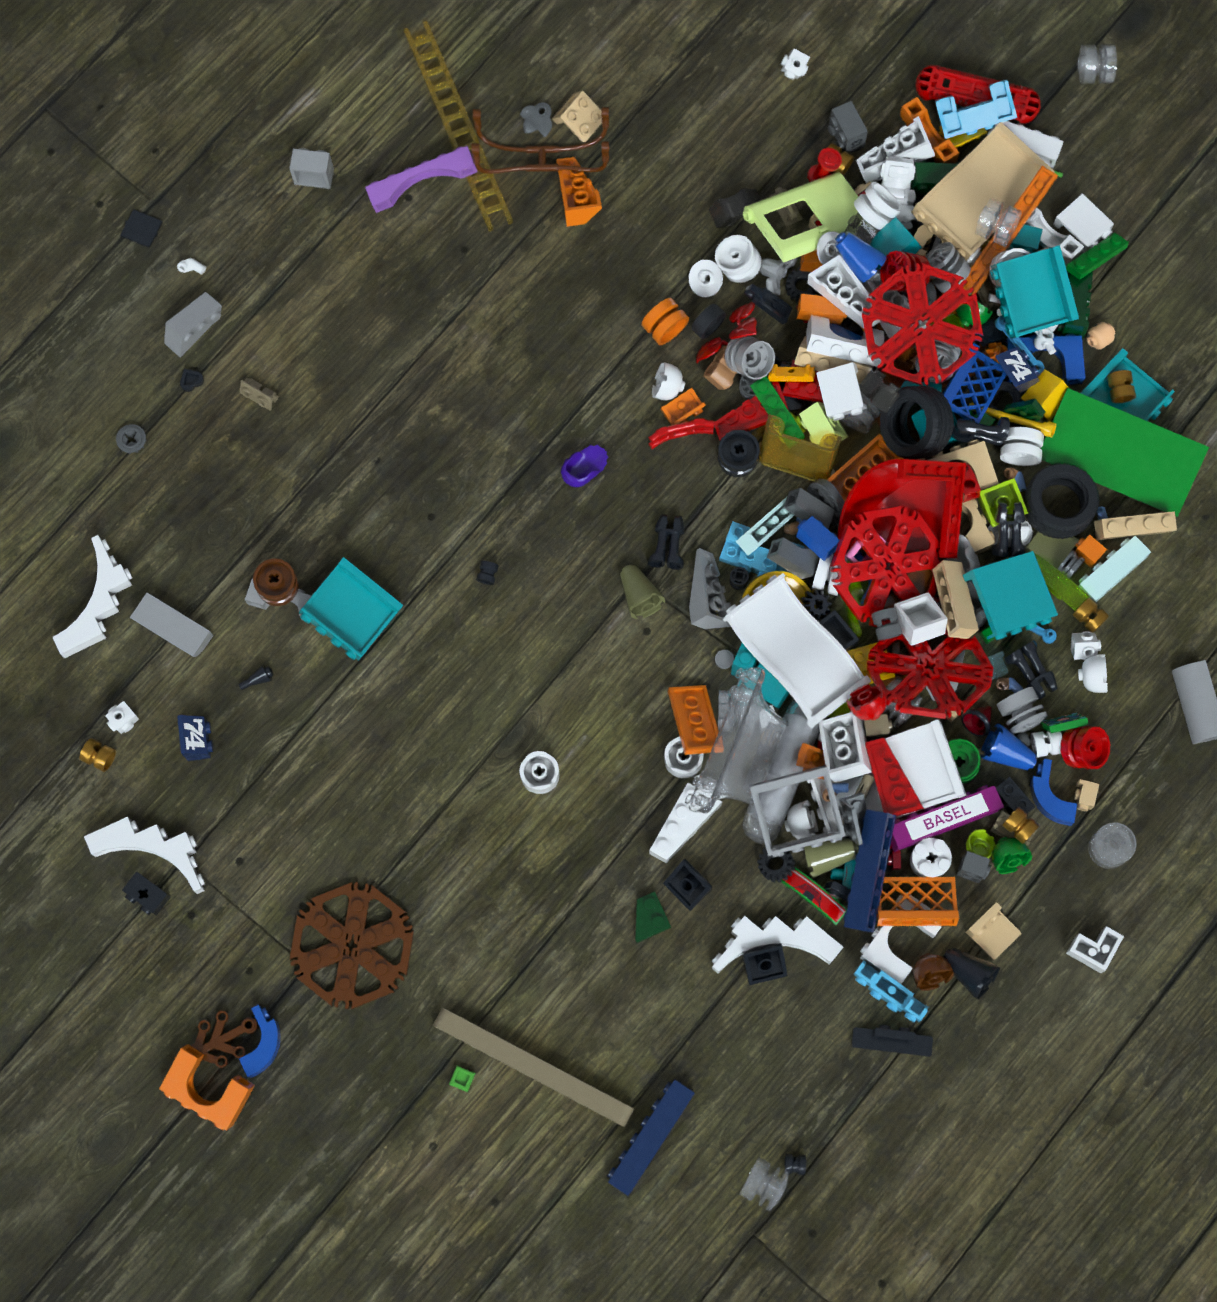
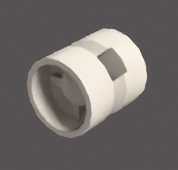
(1046, 743)

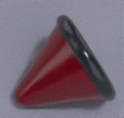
(977, 721)

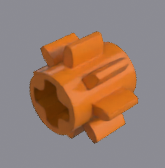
(995, 349)

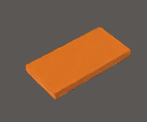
(694, 718)

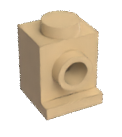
(1086, 795)

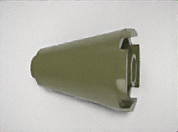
(640, 593)
(830, 855)

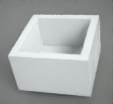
(920, 619)

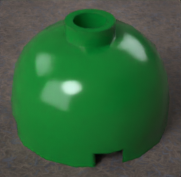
(965, 315)
(1009, 854)

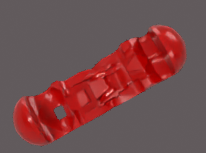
(973, 89)

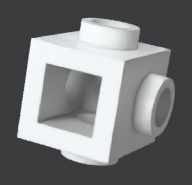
(800, 61)
(1084, 645)
(121, 718)

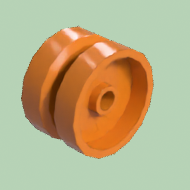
(665, 321)

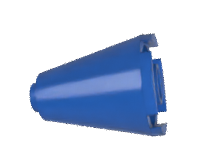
(859, 255)
(1007, 749)

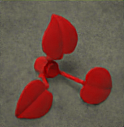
(744, 329)

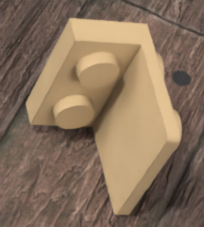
(580, 115)
(993, 932)

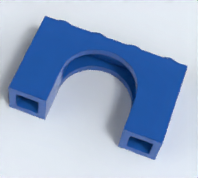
(1069, 352)

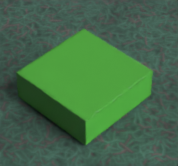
(462, 1079)

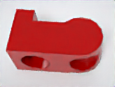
(971, 486)

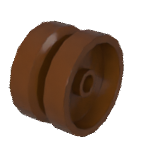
(265, 582)

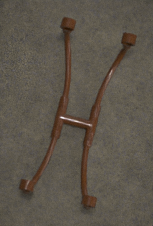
(542, 150)

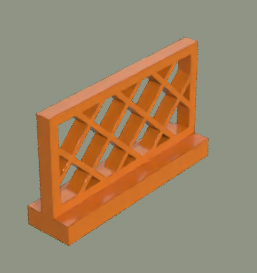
(921, 916)

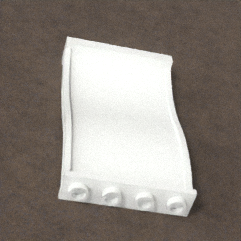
(796, 649)
(926, 763)

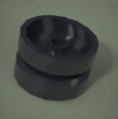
(738, 442)

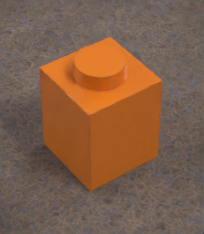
(1090, 550)

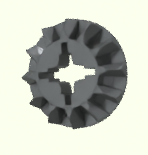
(130, 431)

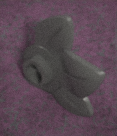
(535, 120)

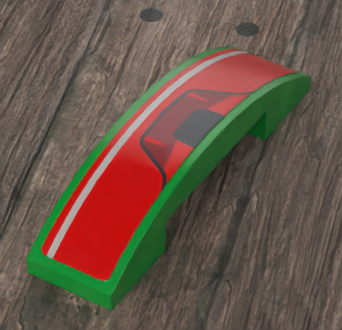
(815, 895)

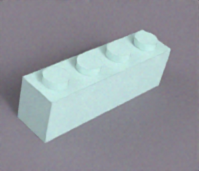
(764, 528)
(1114, 569)

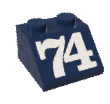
(1018, 369)
(195, 737)

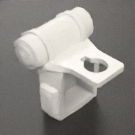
(897, 175)

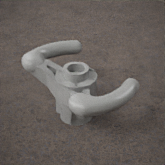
(775, 271)

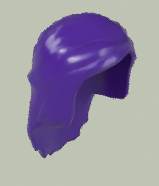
(584, 466)

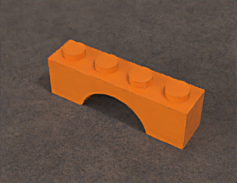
(943, 148)

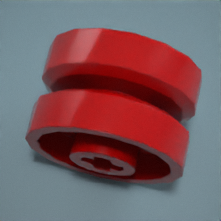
(1085, 747)

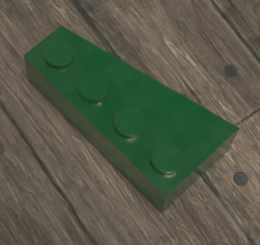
(928, 176)
(1082, 300)

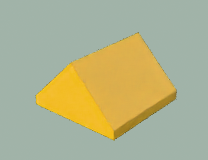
(1048, 393)

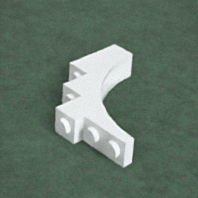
(87, 628)
(124, 836)
(750, 937)

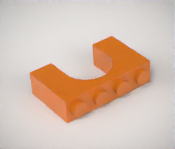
(813, 304)
(179, 1086)

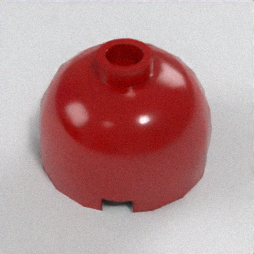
(868, 702)

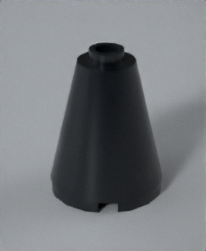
(972, 971)

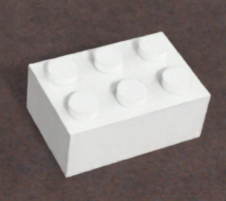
(844, 747)

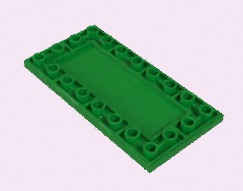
(1124, 452)

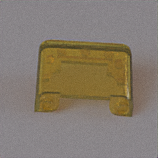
(797, 455)

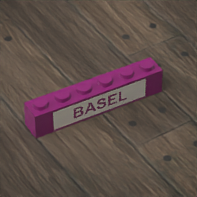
(946, 817)

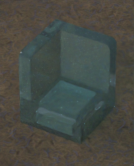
(998, 664)

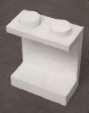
(1085, 222)
(841, 391)

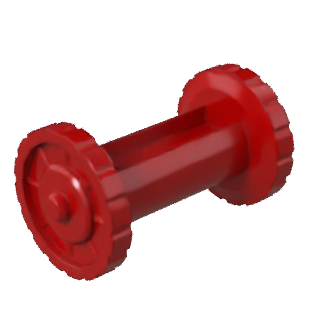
(828, 160)

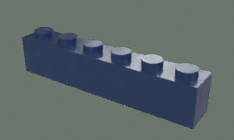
(869, 871)
(650, 1138)

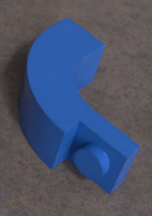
(1047, 803)
(268, 1047)

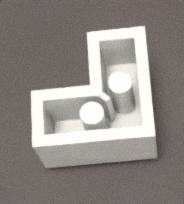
(1097, 953)

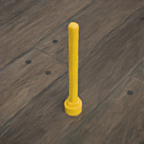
(1047, 428)

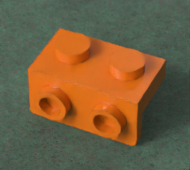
(683, 407)
(810, 757)

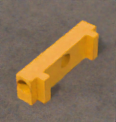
(792, 374)

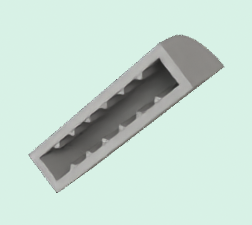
(171, 625)
(1197, 700)

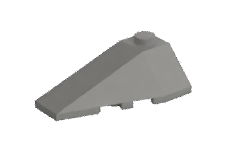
(707, 595)

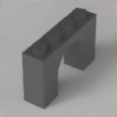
(786, 554)

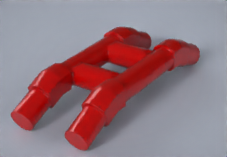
(667, 433)

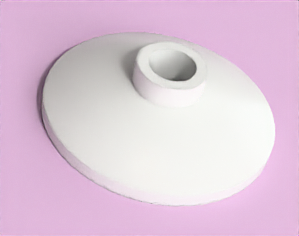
(826, 243)
(698, 278)

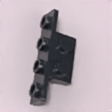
(893, 1041)

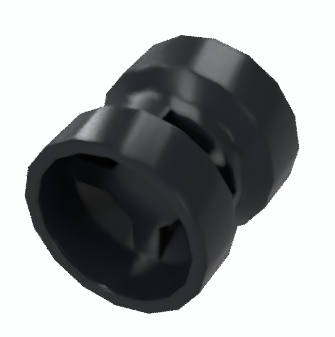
(487, 572)
(739, 582)
(795, 1164)

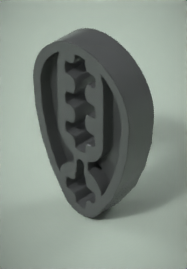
(828, 494)

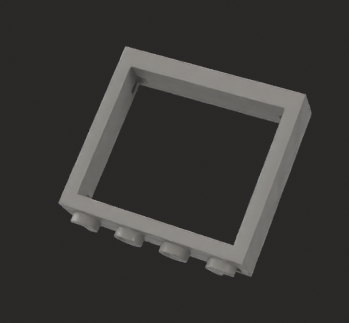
(815, 840)

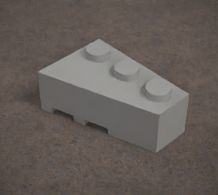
(191, 323)

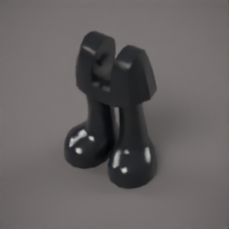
(968, 429)
(1001, 517)
(674, 561)
(1047, 678)

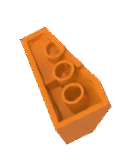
(579, 196)

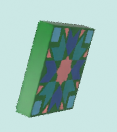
(1064, 722)

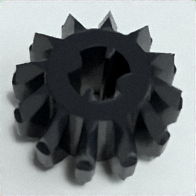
(821, 600)

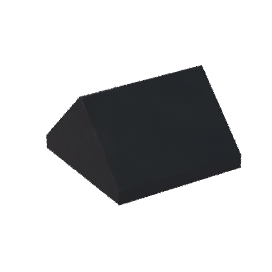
(688, 885)
(764, 964)

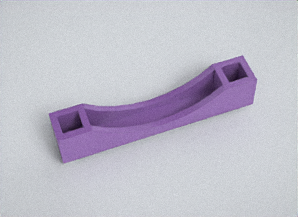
(385, 193)

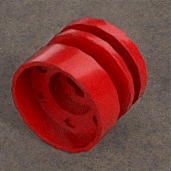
(897, 260)

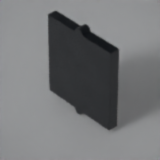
(141, 228)

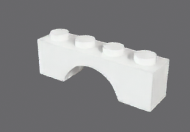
(1069, 246)

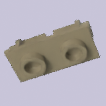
(789, 213)
(251, 390)

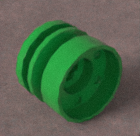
(969, 755)

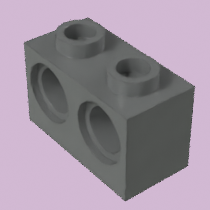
(973, 867)

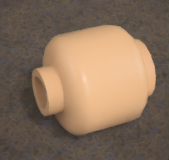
(1100, 335)

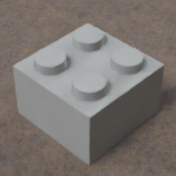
(311, 168)

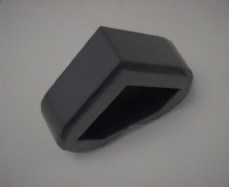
(191, 379)

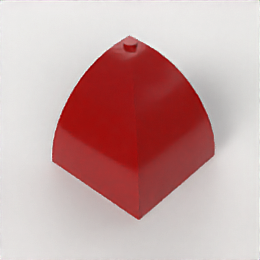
(921, 485)

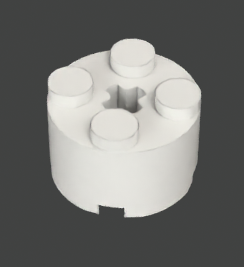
(548, 766)
(678, 767)
(938, 851)

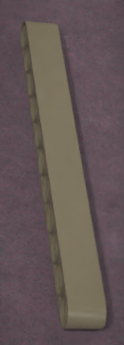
(533, 1067)

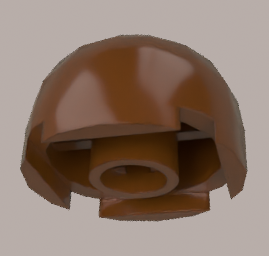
(930, 971)

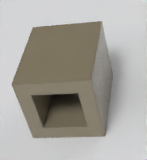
(877, 728)

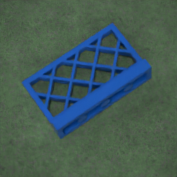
(962, 374)

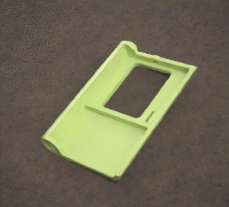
(829, 199)

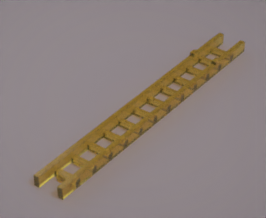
(462, 113)

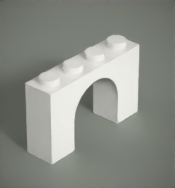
(825, 342)
(879, 954)

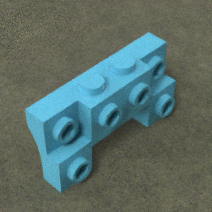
(979, 115)
(756, 562)
(891, 991)

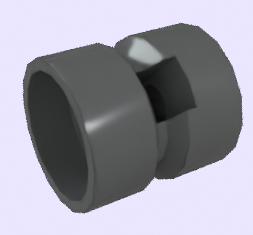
(889, 630)

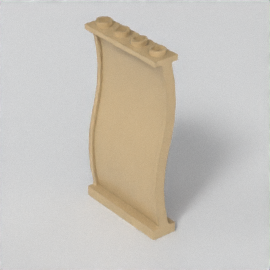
(995, 169)

